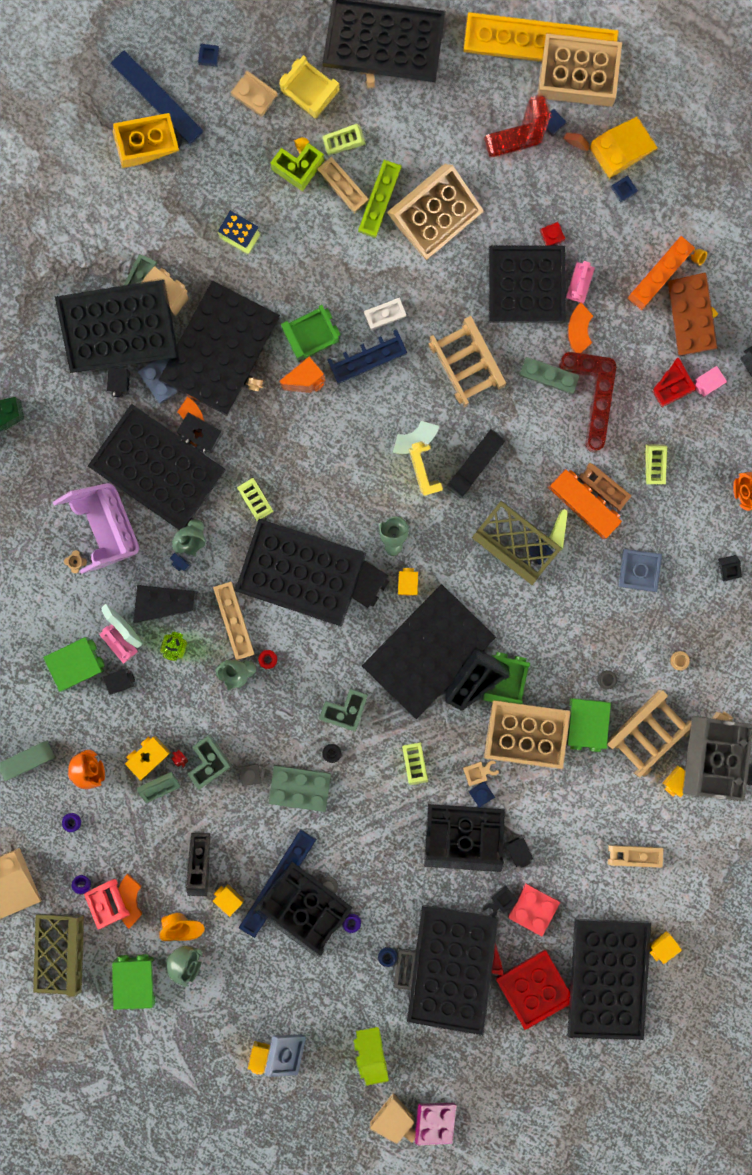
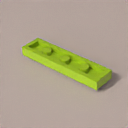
(379, 198)

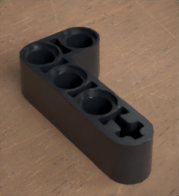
(475, 463)

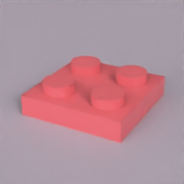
(534, 909)

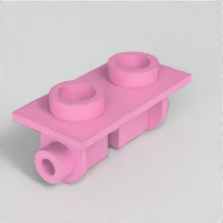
(580, 282)
(118, 645)

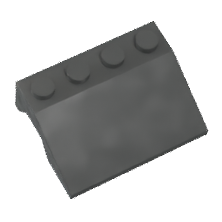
(718, 759)

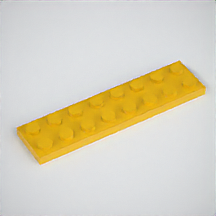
(521, 37)

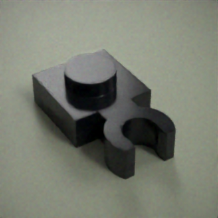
(502, 900)

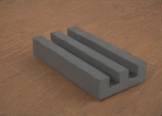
(407, 952)

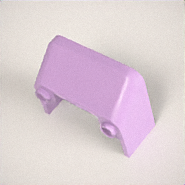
(107, 522)

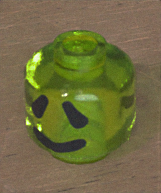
(173, 646)

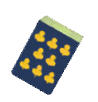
(239, 232)

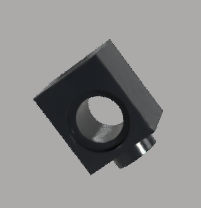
(118, 382)
(119, 681)
(519, 852)

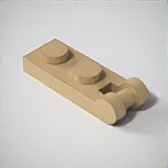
(636, 856)

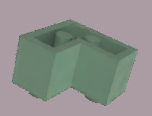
(347, 715)
(213, 761)

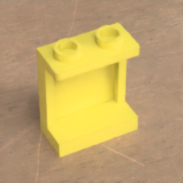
(308, 87)
(425, 487)

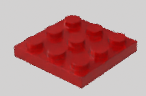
(534, 989)

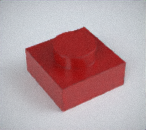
(552, 234)

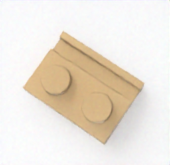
(254, 93)

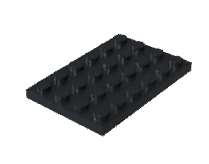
(384, 39)
(117, 326)
(219, 348)
(156, 467)
(300, 572)
(428, 651)
(452, 969)
(609, 979)

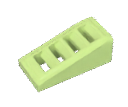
(341, 133)
(649, 464)
(246, 485)
(558, 531)
(418, 780)

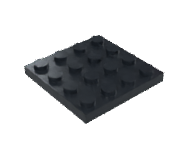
(527, 284)

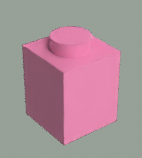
(709, 381)

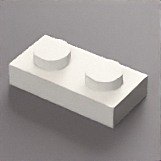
(385, 314)

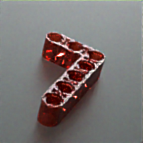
(524, 136)
(598, 394)

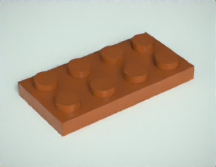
(692, 314)

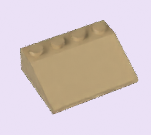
(580, 70)
(436, 211)
(527, 734)
(16, 884)

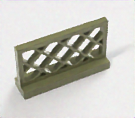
(507, 556)
(73, 958)

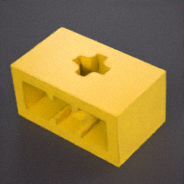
(141, 767)

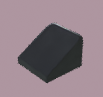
(730, 567)

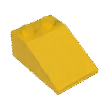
(144, 139)
(622, 146)

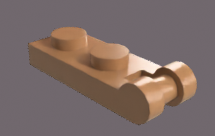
(605, 487)

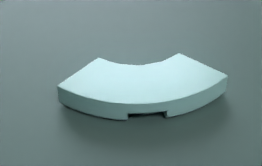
(424, 432)
(121, 625)

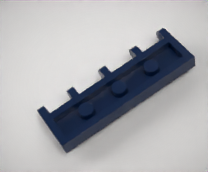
(368, 359)

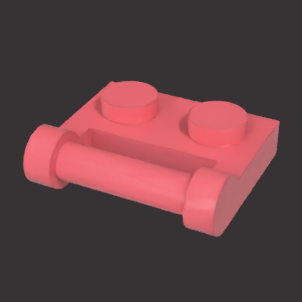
(101, 906)

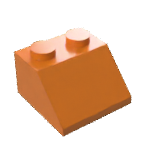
(304, 378)

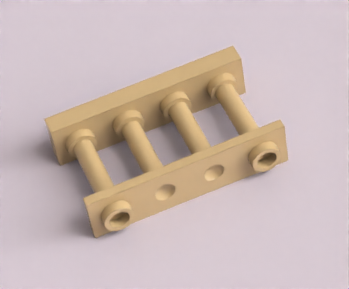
(478, 345)
(631, 727)

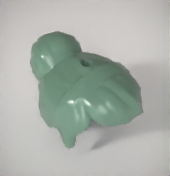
(397, 526)
(189, 538)
(235, 677)

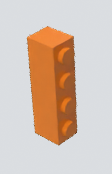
(661, 273)
(585, 504)

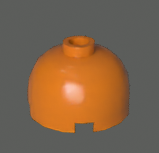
(743, 490)
(86, 770)

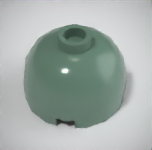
(183, 965)

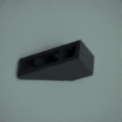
(198, 865)

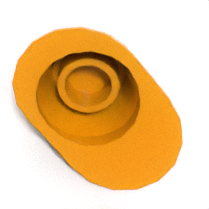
(179, 928)

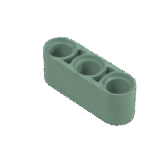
(26, 760)

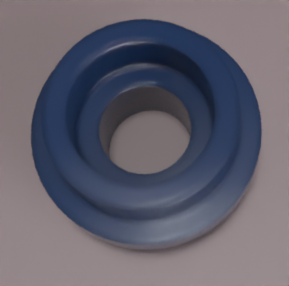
(387, 963)

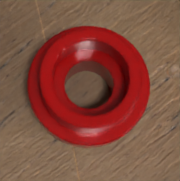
(263, 664)
(179, 758)

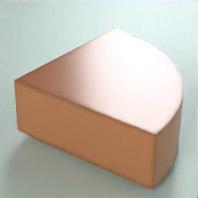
(577, 140)

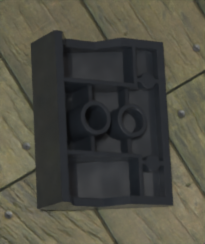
(464, 838)
(303, 909)

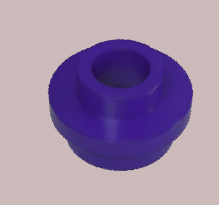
(65, 822)
(81, 879)
(352, 929)

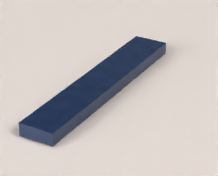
(156, 96)
(295, 853)

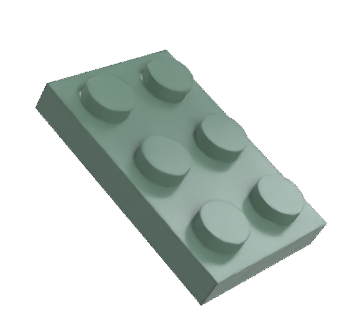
(299, 788)

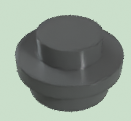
(607, 679)
(330, 883)

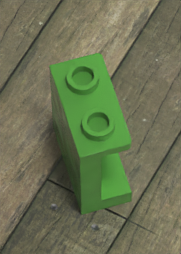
(311, 333)
(74, 663)
(512, 688)
(588, 724)
(133, 982)

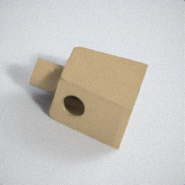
(394, 1121)

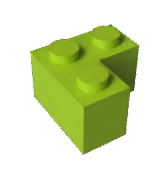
(298, 170)
(371, 1056)

